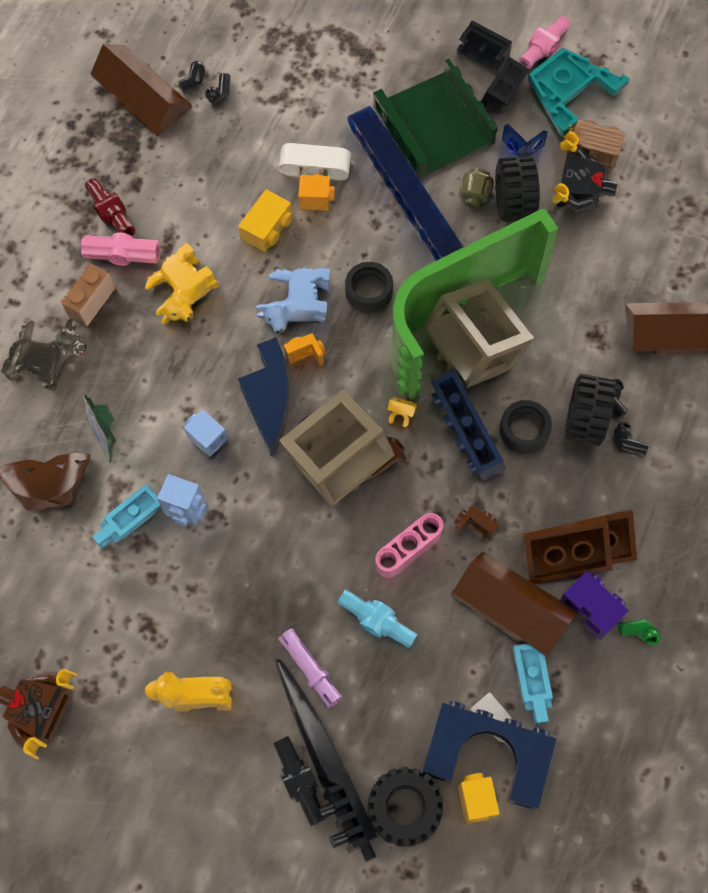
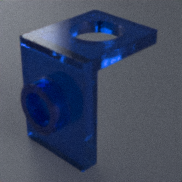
(518, 145)

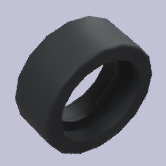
(369, 269)
(531, 408)

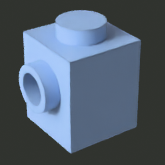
(205, 432)

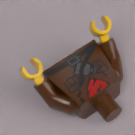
(36, 708)

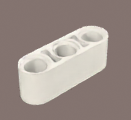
(314, 159)

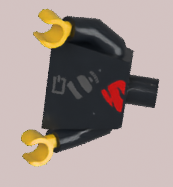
(581, 178)

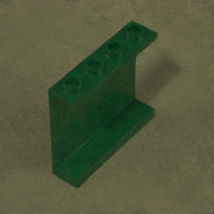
(436, 121)

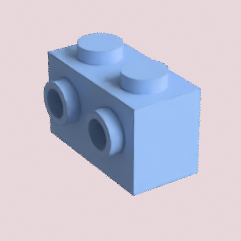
(182, 501)

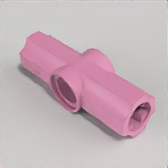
(120, 249)

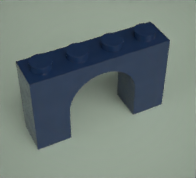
(530, 750)

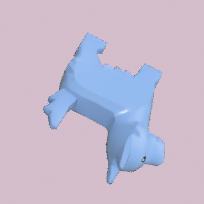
(301, 300)

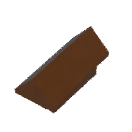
(138, 88)
(668, 327)
(579, 547)
(513, 603)

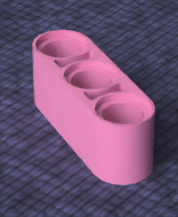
(415, 534)

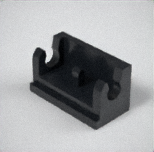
(484, 47)
(505, 84)

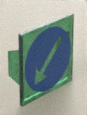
(99, 419)

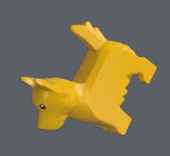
(186, 282)
(190, 692)

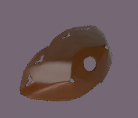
(46, 484)

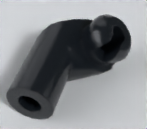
(194, 78)
(217, 94)
(619, 409)
(626, 440)

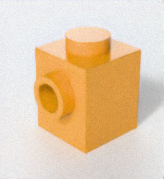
(315, 192)

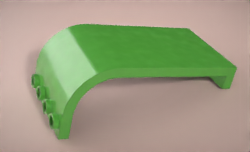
(500, 257)

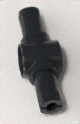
(298, 780)

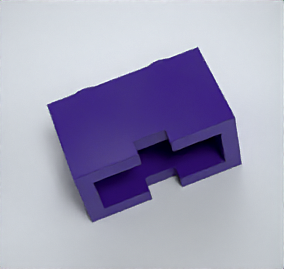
(595, 604)

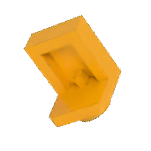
(302, 347)

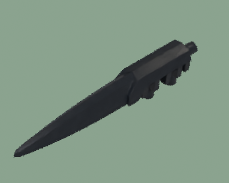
(332, 774)

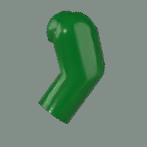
(641, 629)

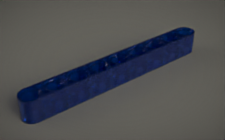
(403, 183)

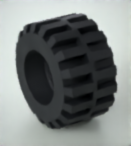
(517, 187)
(590, 409)
(432, 807)

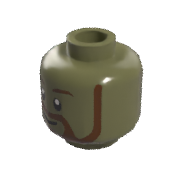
(476, 187)

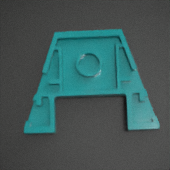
(564, 78)

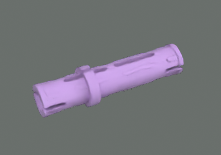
(316, 676)

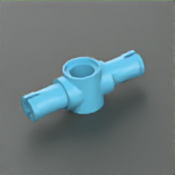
(377, 618)

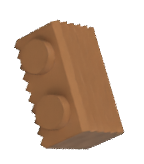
(600, 141)
(88, 294)

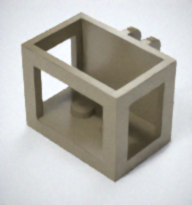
(479, 338)
(337, 447)

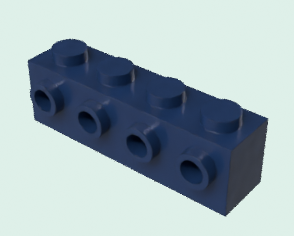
(468, 425)

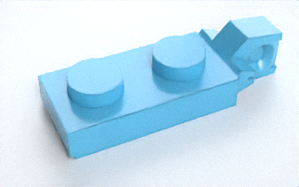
(127, 516)
(533, 681)

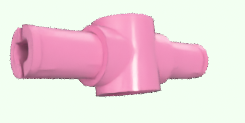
(544, 42)

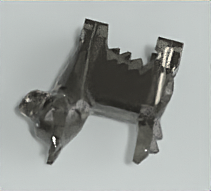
(42, 358)

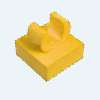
(402, 407)

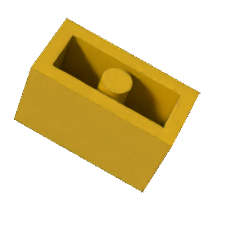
(266, 220)
(477, 798)

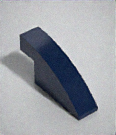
(268, 394)

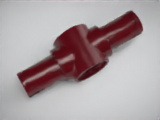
(109, 207)

